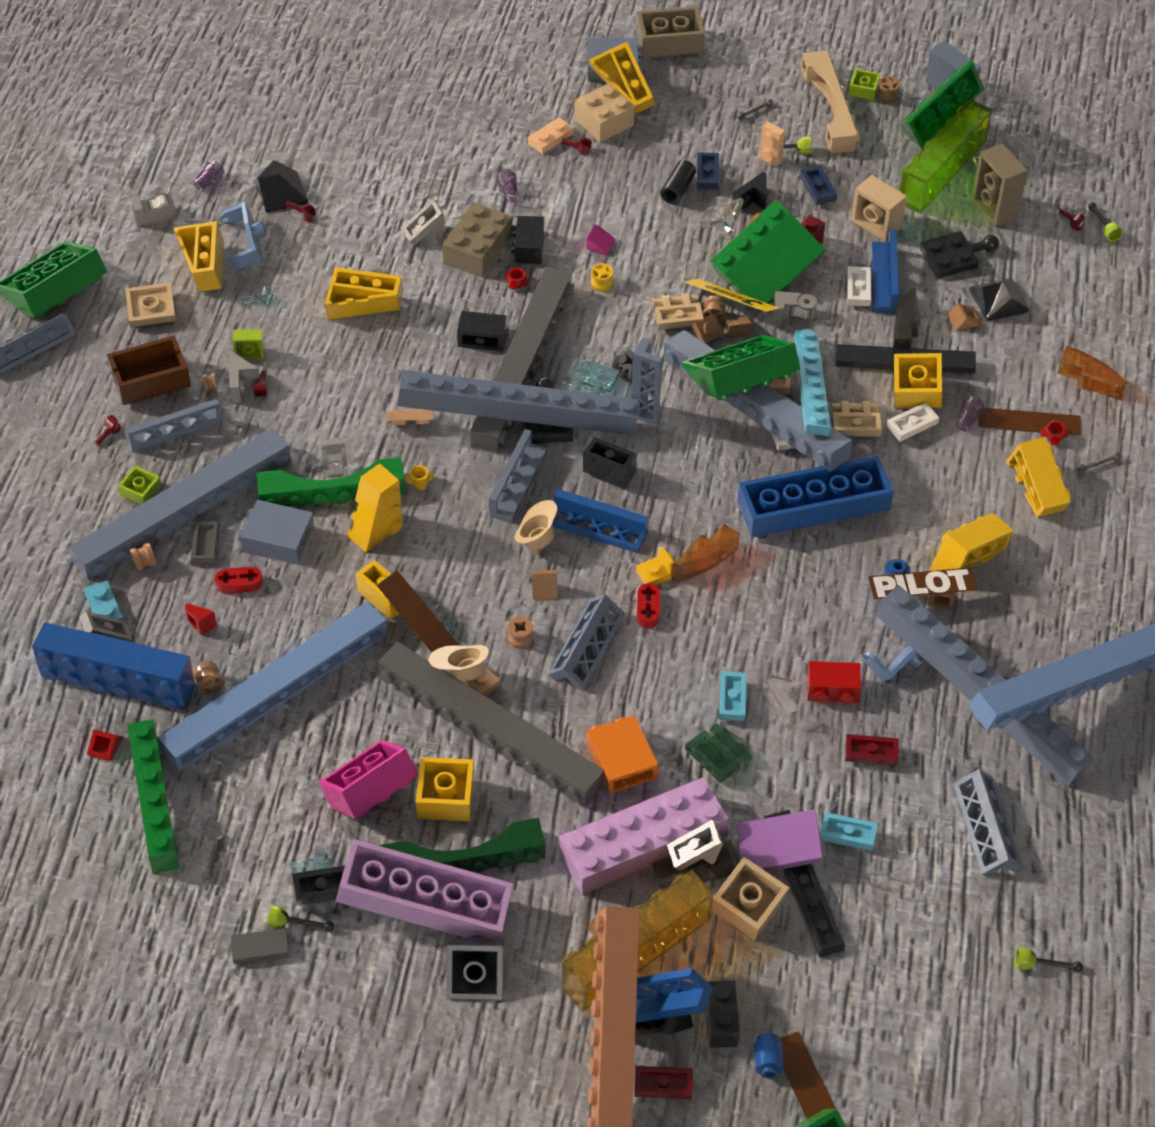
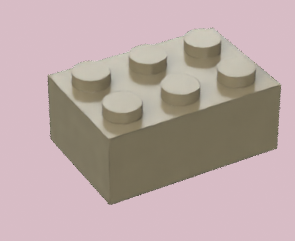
(670, 31)
(999, 185)
(477, 239)

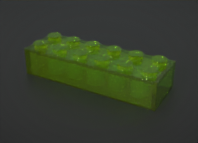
(945, 155)

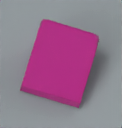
(599, 240)

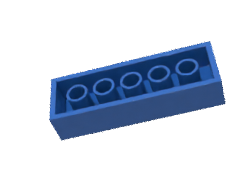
(814, 496)
(114, 665)

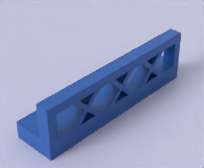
(885, 275)
(601, 517)
(670, 1001)

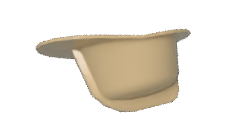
(537, 526)
(462, 661)

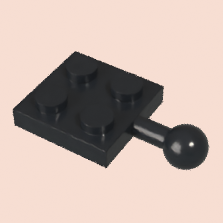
(953, 253)
(548, 433)

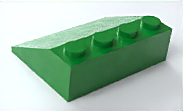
(942, 104)
(767, 254)
(52, 278)
(743, 366)

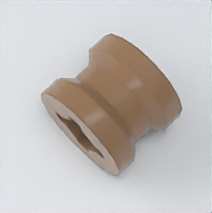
(888, 89)
(715, 305)
(143, 557)
(521, 638)
(208, 678)

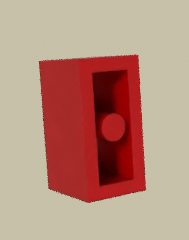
(833, 682)

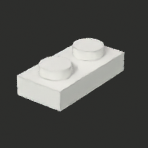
(858, 286)
(912, 421)

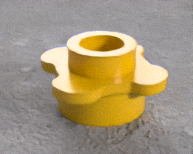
(419, 477)

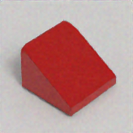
(200, 618)
(103, 744)

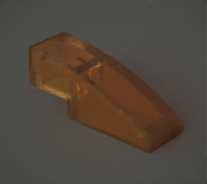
(1092, 373)
(706, 554)

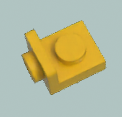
(656, 569)

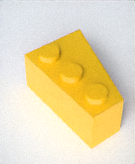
(623, 73)
(204, 253)
(362, 293)
(1040, 476)
(377, 510)
(972, 543)

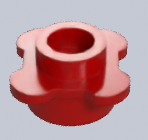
(516, 278)
(1055, 426)

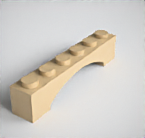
(819, 70)

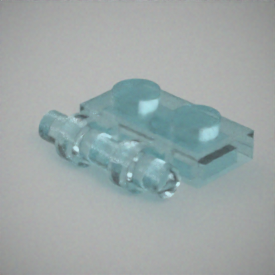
(590, 374)

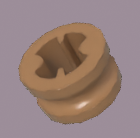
(210, 384)

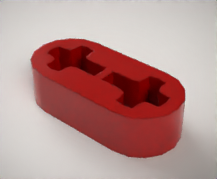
(238, 580)
(643, 605)

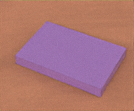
(781, 841)

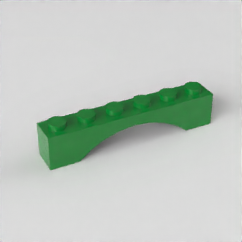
(295, 491)
(153, 796)

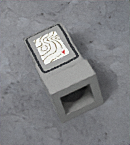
(152, 209)
(794, 306)

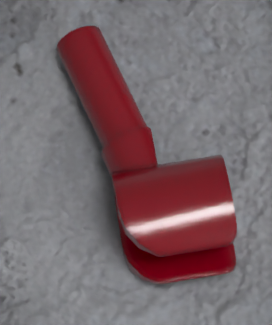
(582, 146)
(307, 211)
(1076, 220)
(260, 388)
(112, 427)

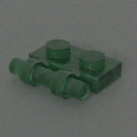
(713, 756)

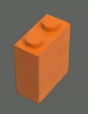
(622, 754)

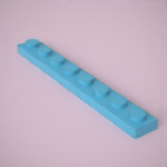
(812, 383)

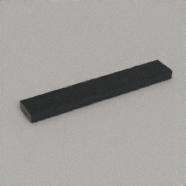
(883, 357)
(813, 906)

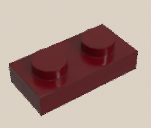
(871, 749)
(663, 1082)

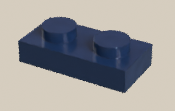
(707, 170)
(818, 185)

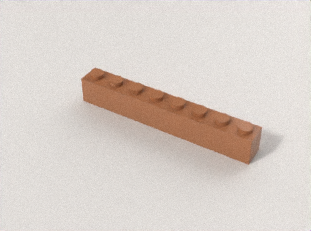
(614, 1018)

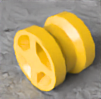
(602, 277)

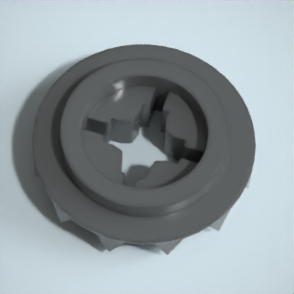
(620, 364)

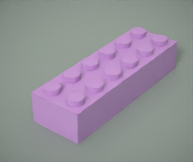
(637, 835)
(423, 892)

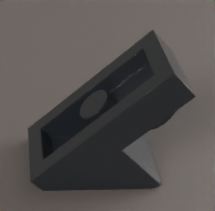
(753, 192)

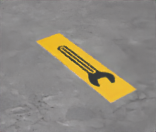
(732, 295)

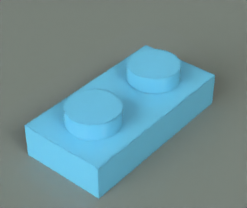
(102, 600)
(732, 696)
(848, 831)

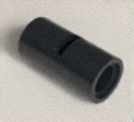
(678, 182)

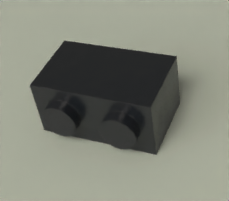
(529, 239)
(482, 330)
(609, 462)
(316, 885)
(723, 1015)

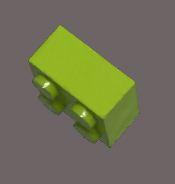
(864, 84)
(248, 343)
(139, 485)

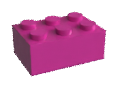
(368, 779)

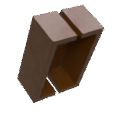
(149, 370)

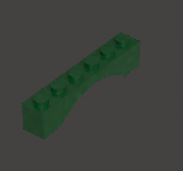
(516, 844)

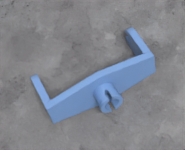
(253, 230)
(907, 655)

